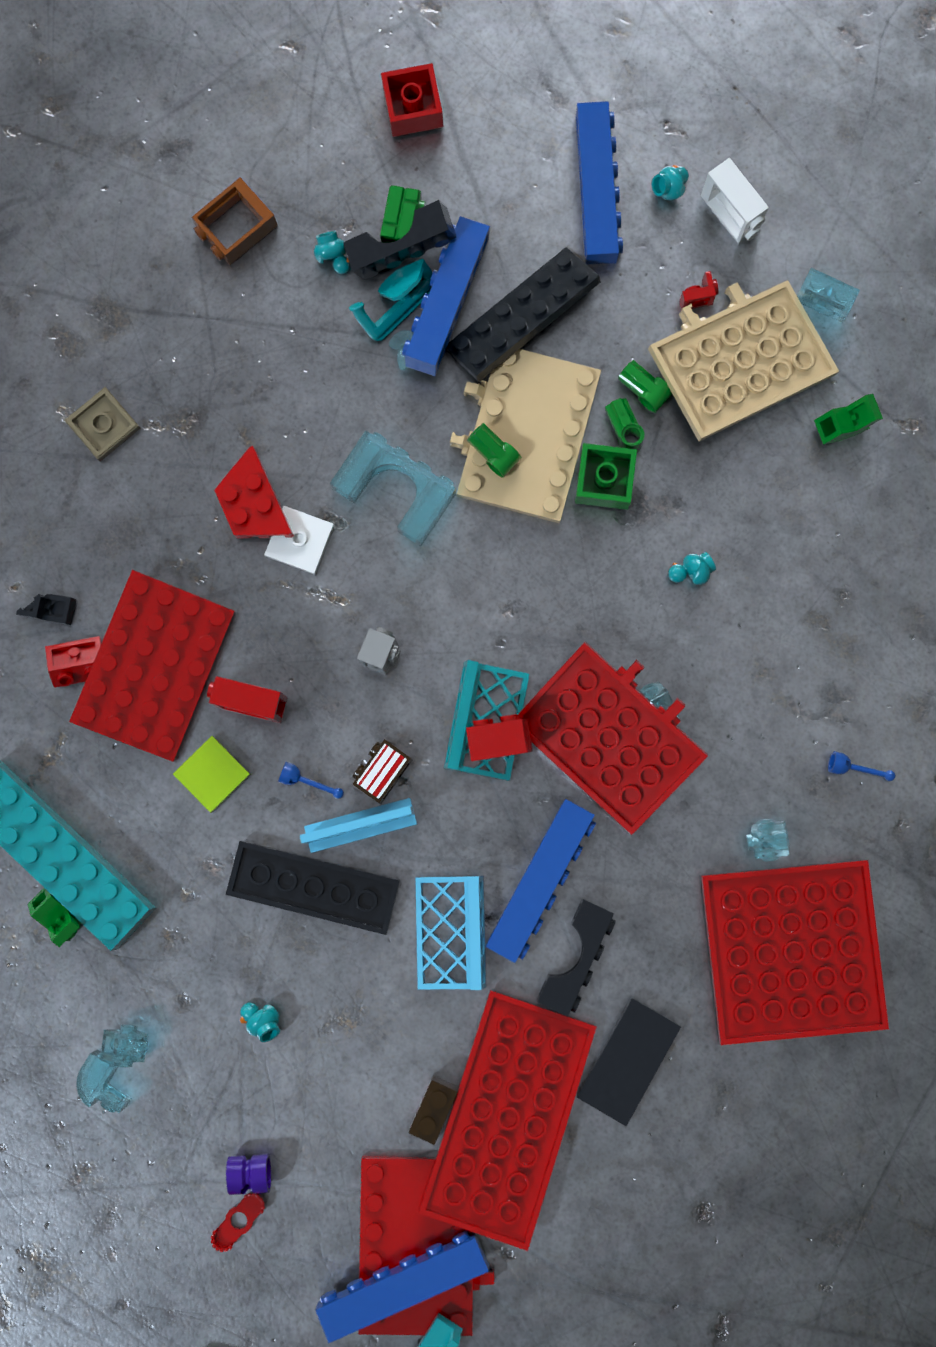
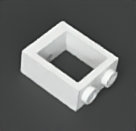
(734, 201)

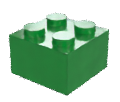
(606, 476)

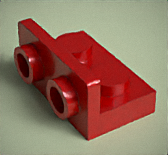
(71, 661)

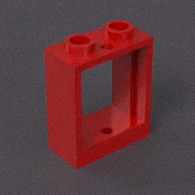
(247, 699)

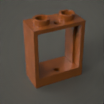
(219, 205)

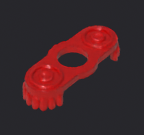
(226, 1233)

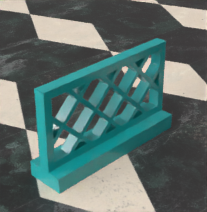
(465, 709)

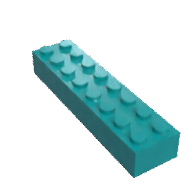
(68, 864)

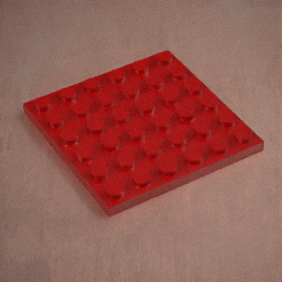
(794, 952)

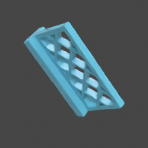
(359, 825)
(474, 933)

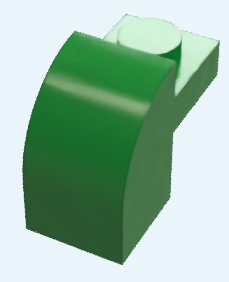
(848, 420)
(54, 916)

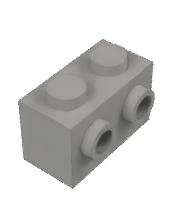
(379, 650)

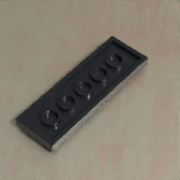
(522, 314)
(313, 887)

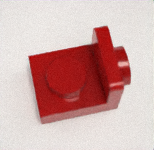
(698, 295)

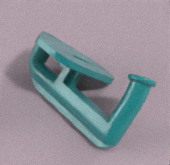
(397, 287)

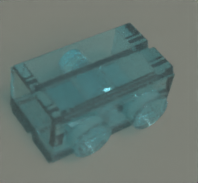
(827, 295)

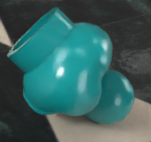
(670, 182)
(332, 247)
(696, 566)
(261, 1022)

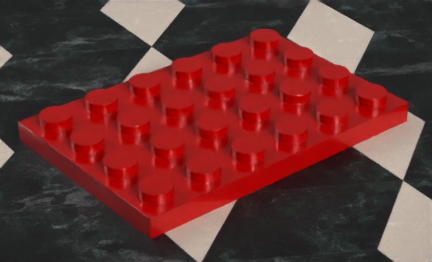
(152, 666)

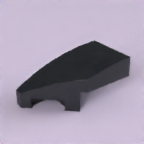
(50, 608)

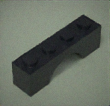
(430, 229)
(562, 990)

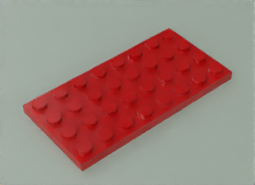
(507, 1120)

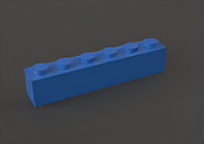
(597, 183)
(446, 296)
(540, 880)
(401, 1286)

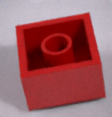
(412, 99)
(499, 739)

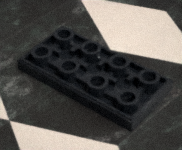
(628, 1062)

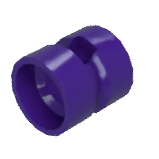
(248, 1174)

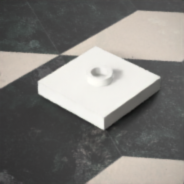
(307, 544)

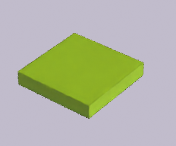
(211, 774)

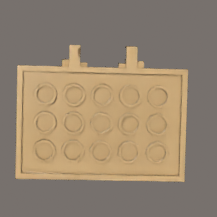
(742, 358)
(543, 413)

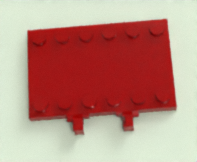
(611, 737)
(395, 1229)

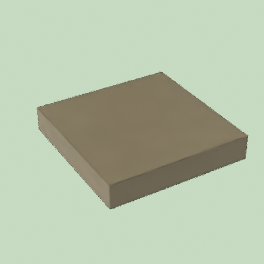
(102, 424)

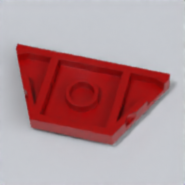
(251, 500)

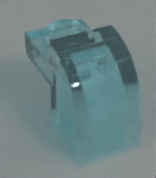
(94, 1084)

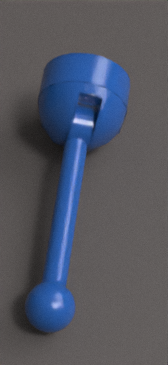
(840, 764)
(291, 775)

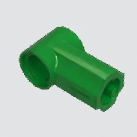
(650, 390)
(624, 423)
(499, 455)

